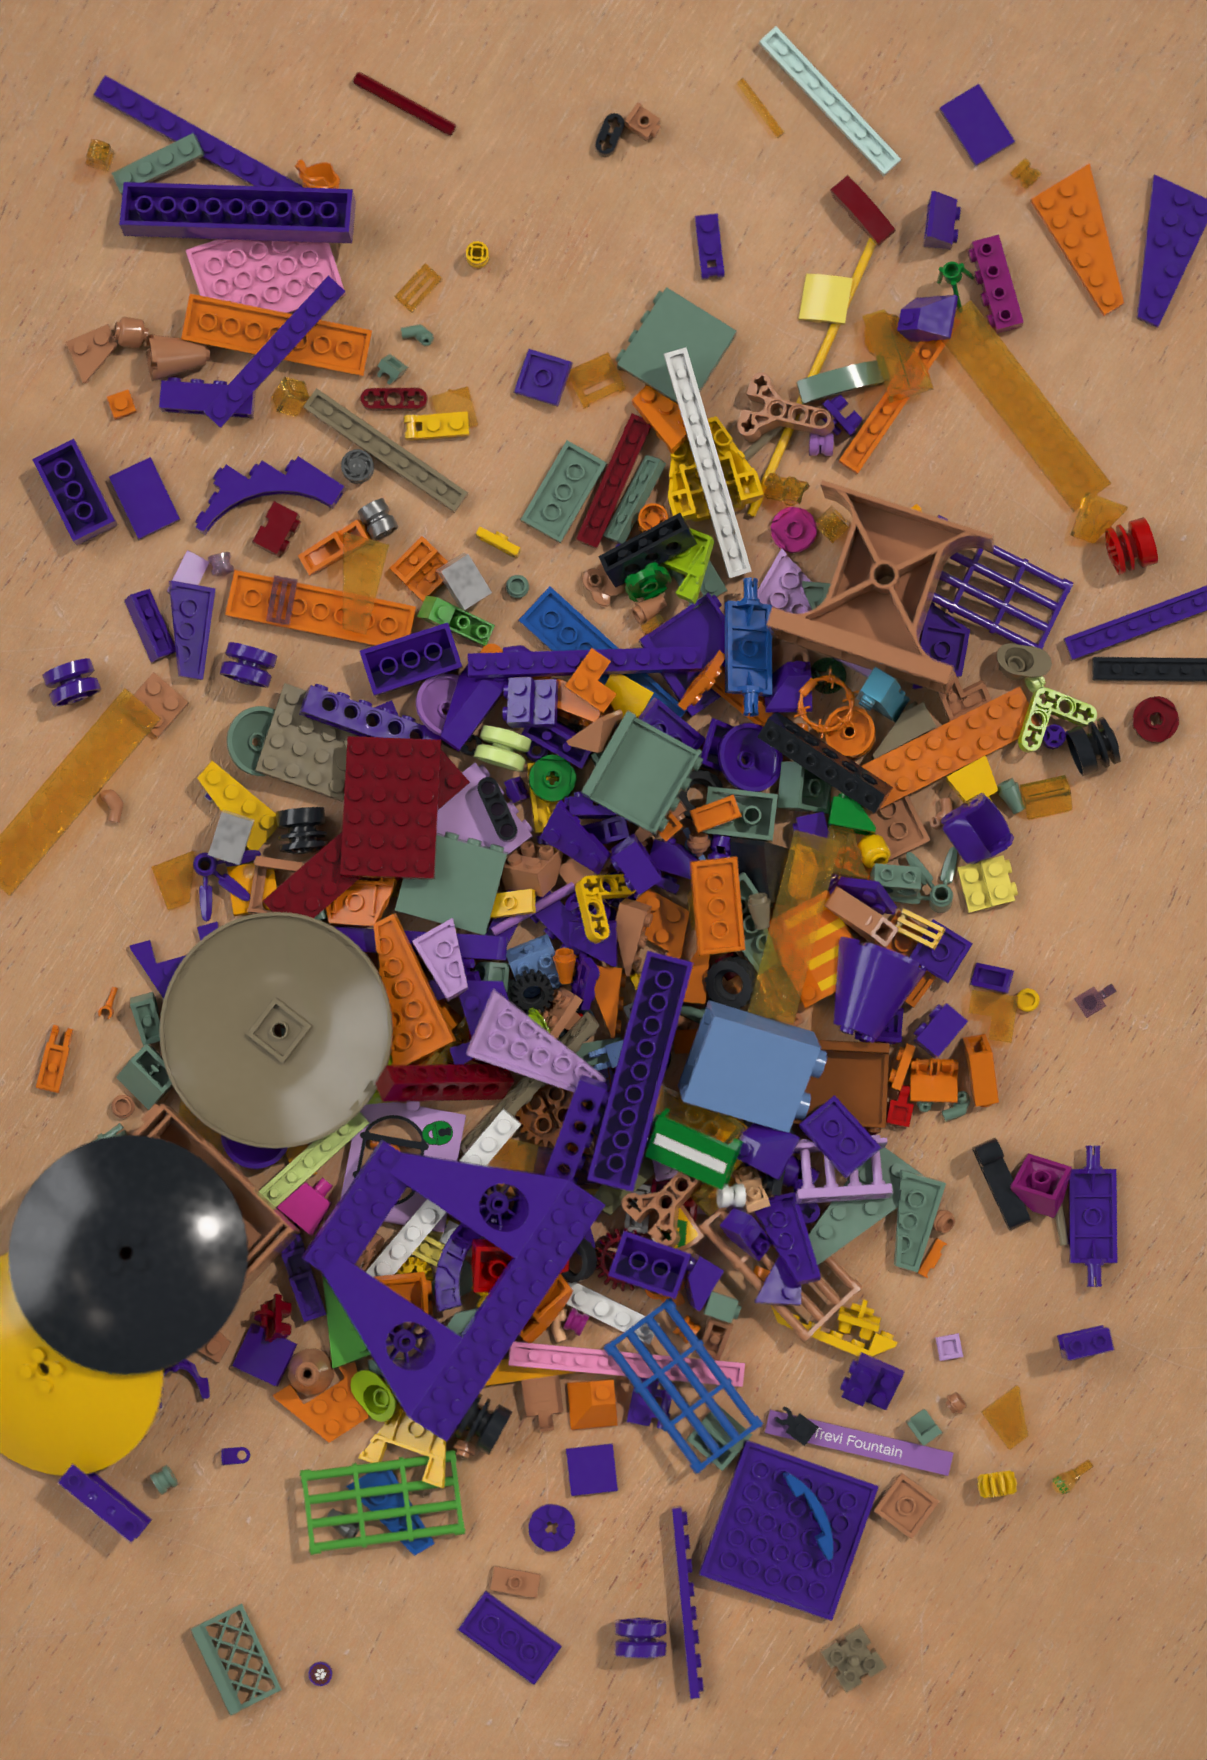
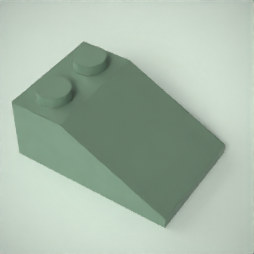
(757, 814)

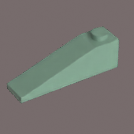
(754, 938)

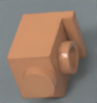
(644, 131)

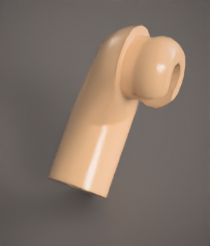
(557, 1328)

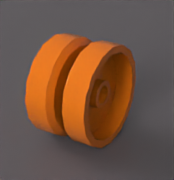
(860, 742)

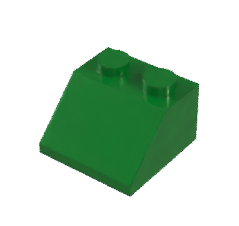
(849, 814)

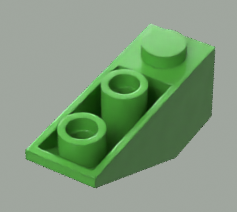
(460, 621)

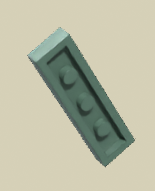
(160, 162)
(634, 499)

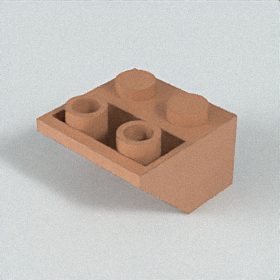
(532, 867)

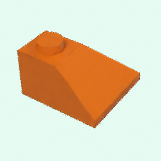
(592, 1404)

